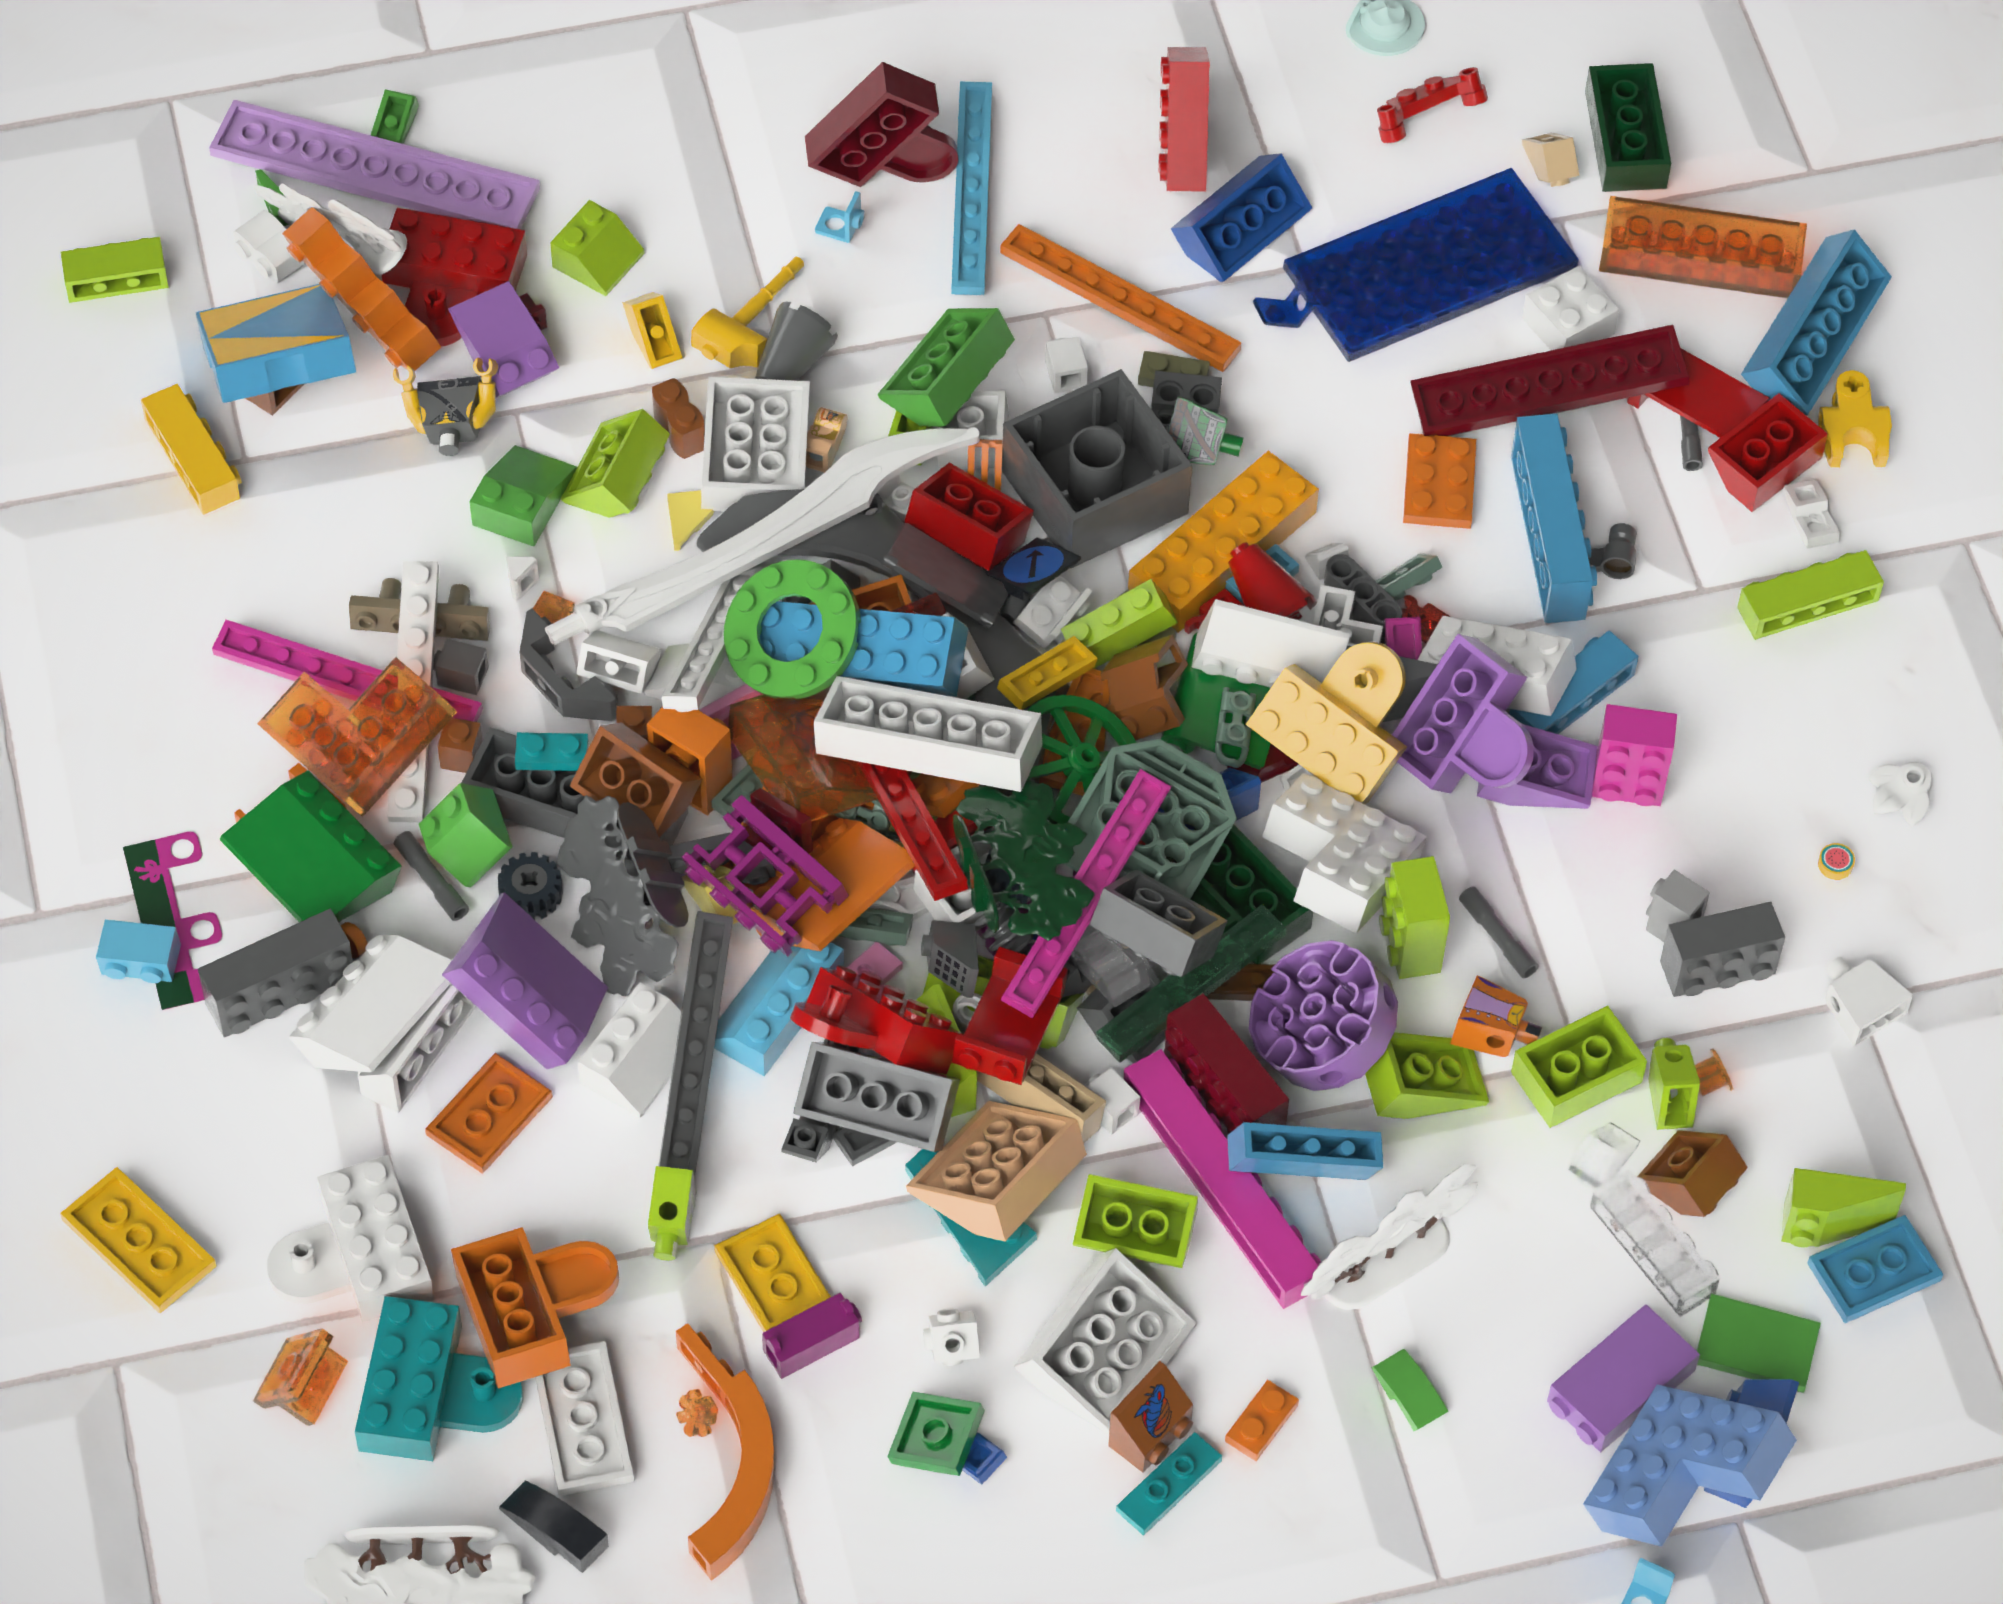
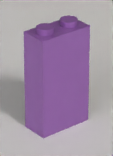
(1618, 1375)

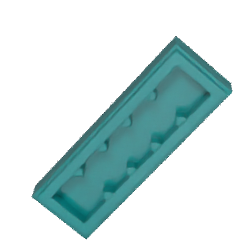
(1169, 1483)

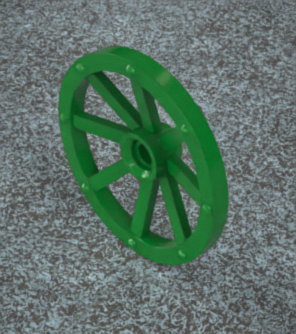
(1078, 759)

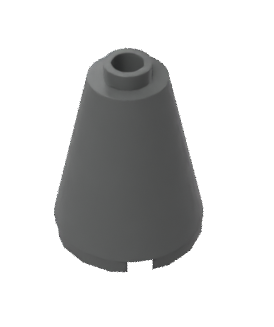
(794, 343)

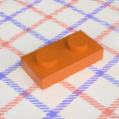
(1261, 1420)

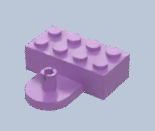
(1463, 721)

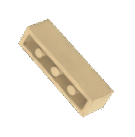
(1051, 1092)

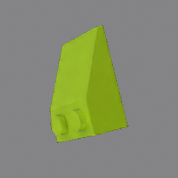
(1425, 1078)
(1836, 1206)

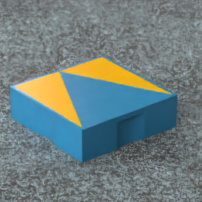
(275, 342)

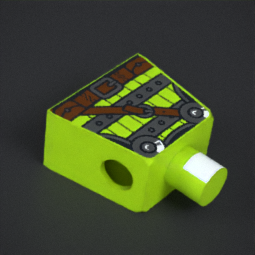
(671, 1210)

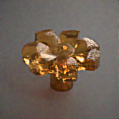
(697, 1412)

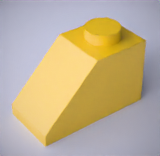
(652, 329)

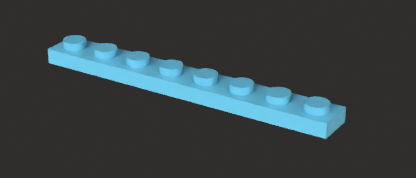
(971, 188)

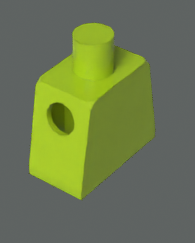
(1669, 1069)

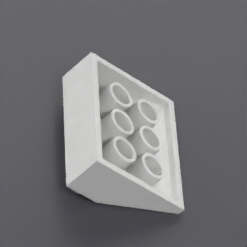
(753, 438)
(372, 1005)
(1104, 1339)

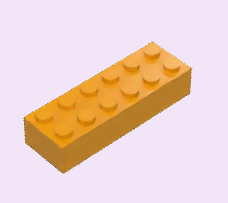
(1256, 507)

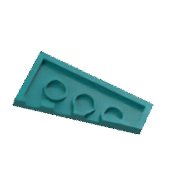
(984, 1253)

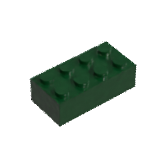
(1627, 127)

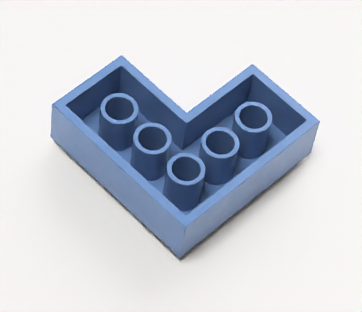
(1675, 1448)

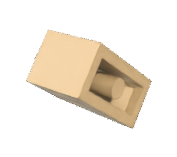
(1552, 158)

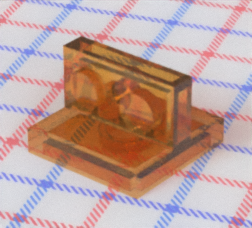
(302, 1376)

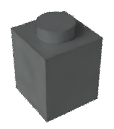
(461, 666)

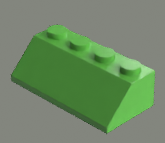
(948, 365)

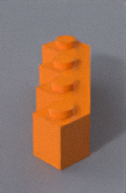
(353, 282)

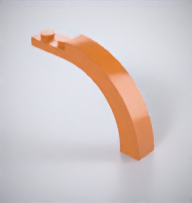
(740, 1516)

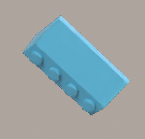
(758, 1020)

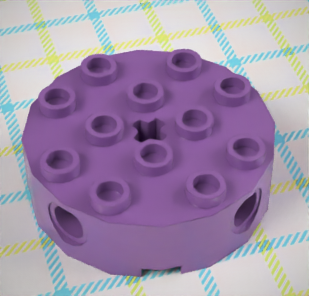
(1323, 1015)

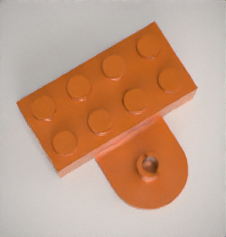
(523, 1294)

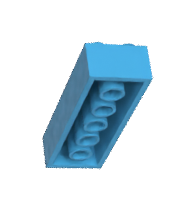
(1818, 321)
(1552, 518)
(892, 647)

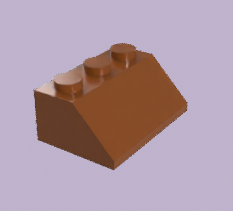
(636, 772)

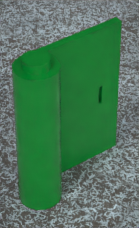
(1200, 702)

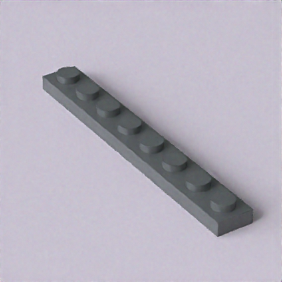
(695, 1041)

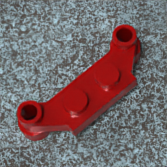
(1431, 93)

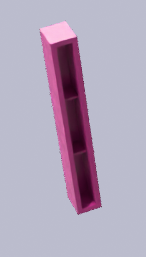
(1233, 1196)

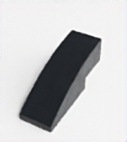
(556, 1525)

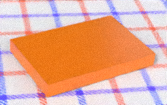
(488, 1113)

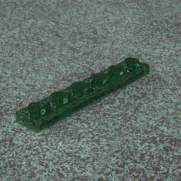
(1149, 1013)

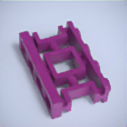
(782, 856)

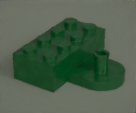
(1245, 879)

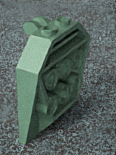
(1195, 799)

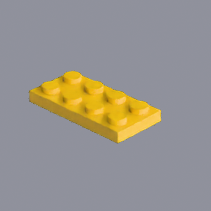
(138, 1240)

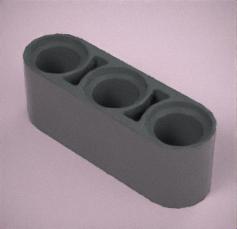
(1376, 603)

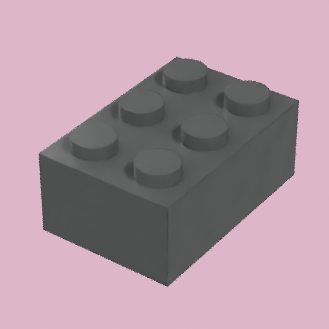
(1158, 923)
(1722, 949)

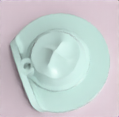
(1385, 26)

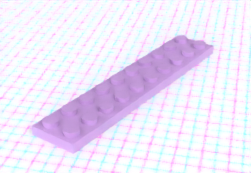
(372, 166)

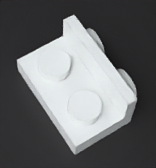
(1052, 610)

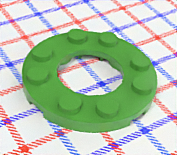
(828, 657)

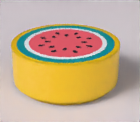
(1836, 861)

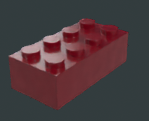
(1222, 1067)

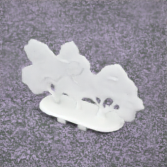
(377, 245)

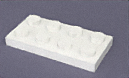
(584, 1422)

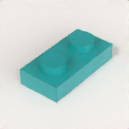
(550, 751)

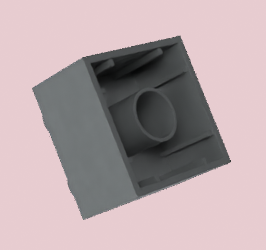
(1096, 467)

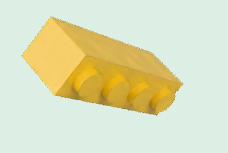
(191, 449)

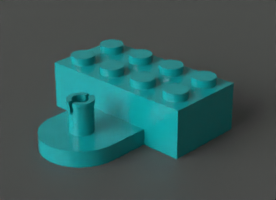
(424, 1385)

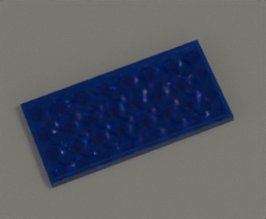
(1431, 264)

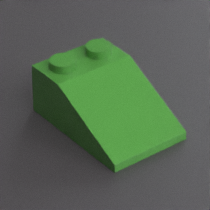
(520, 494)

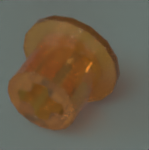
(1712, 1074)

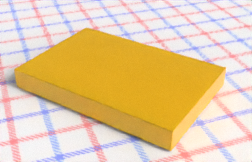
(771, 1272)

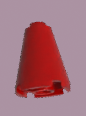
(1267, 584)

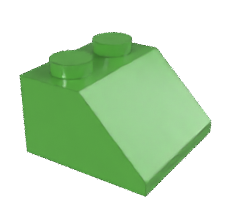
(466, 833)

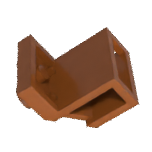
(1142, 691)

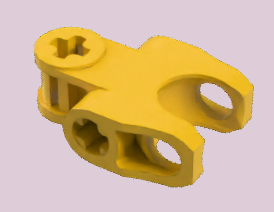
(1855, 420)

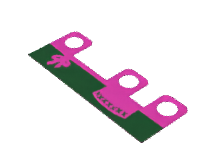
(157, 905)

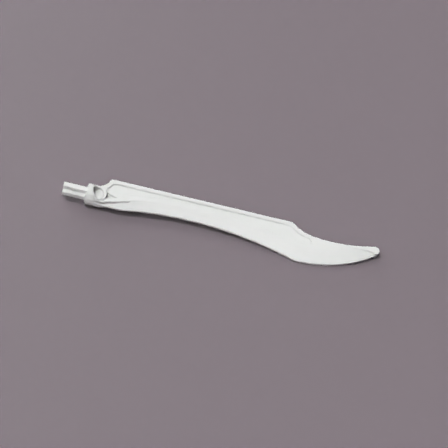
(826, 502)

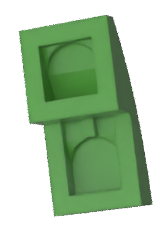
(1410, 1388)

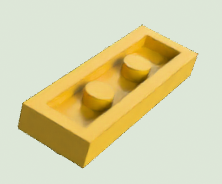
(1047, 673)

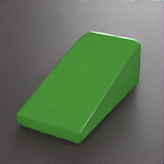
(395, 116)

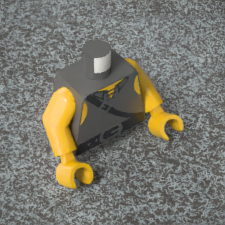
(450, 408)

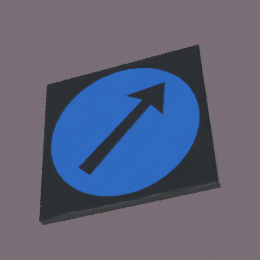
(1033, 567)

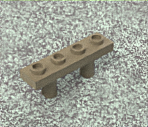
(453, 618)

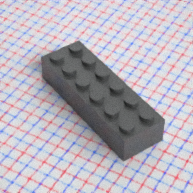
(535, 796)

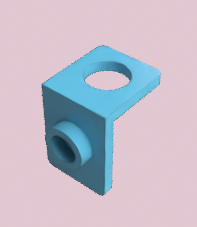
(852, 218)
(1650, 1582)

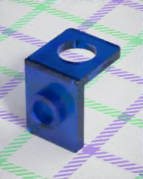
(1286, 312)

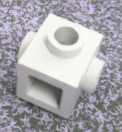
(952, 1336)

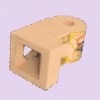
(825, 438)

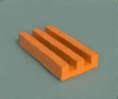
(986, 444)

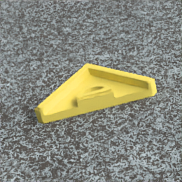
(686, 515)

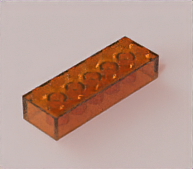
(1702, 247)

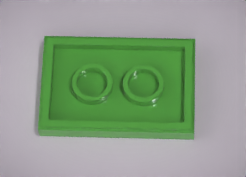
(1756, 1341)

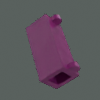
(811, 1335)

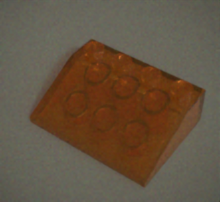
(781, 750)

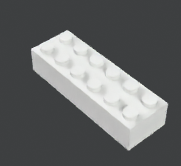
(928, 733)

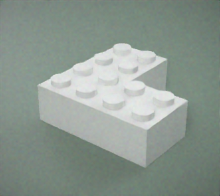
(1346, 849)

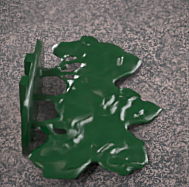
(1029, 853)

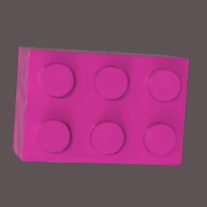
(1634, 755)

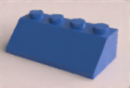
(1242, 216)

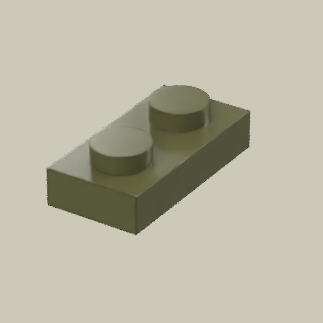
(1168, 363)

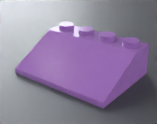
(527, 983)

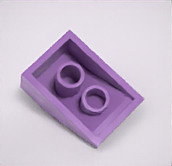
(502, 329)
(1557, 777)

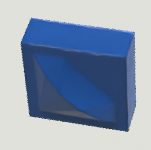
(983, 1459)

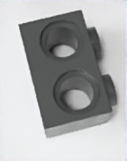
(1197, 388)

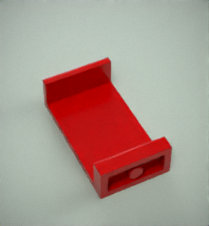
(1711, 398)
(1000, 1037)

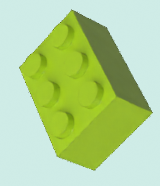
(1415, 918)
(1578, 1066)

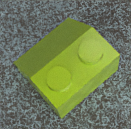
(595, 248)

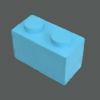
(138, 951)

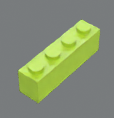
(1810, 594)

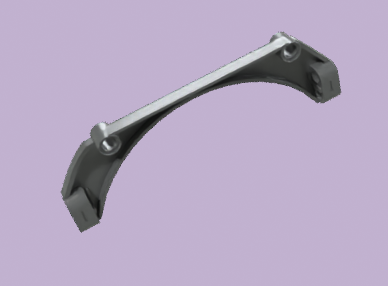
(865, 542)

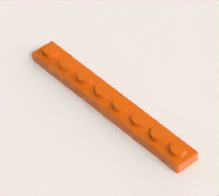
(1120, 297)

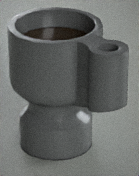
(1619, 555)

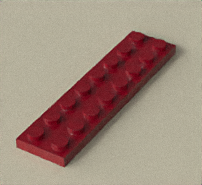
(1550, 382)

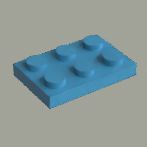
(1875, 1269)

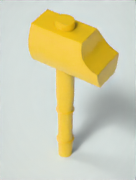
(729, 338)

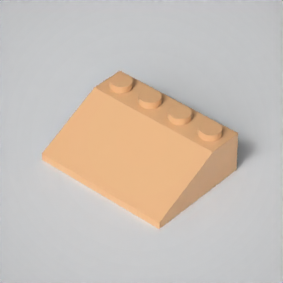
(999, 1168)

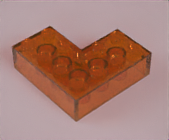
(361, 747)

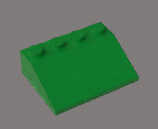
(312, 851)

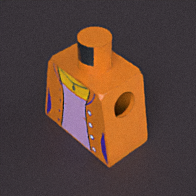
(1493, 1020)

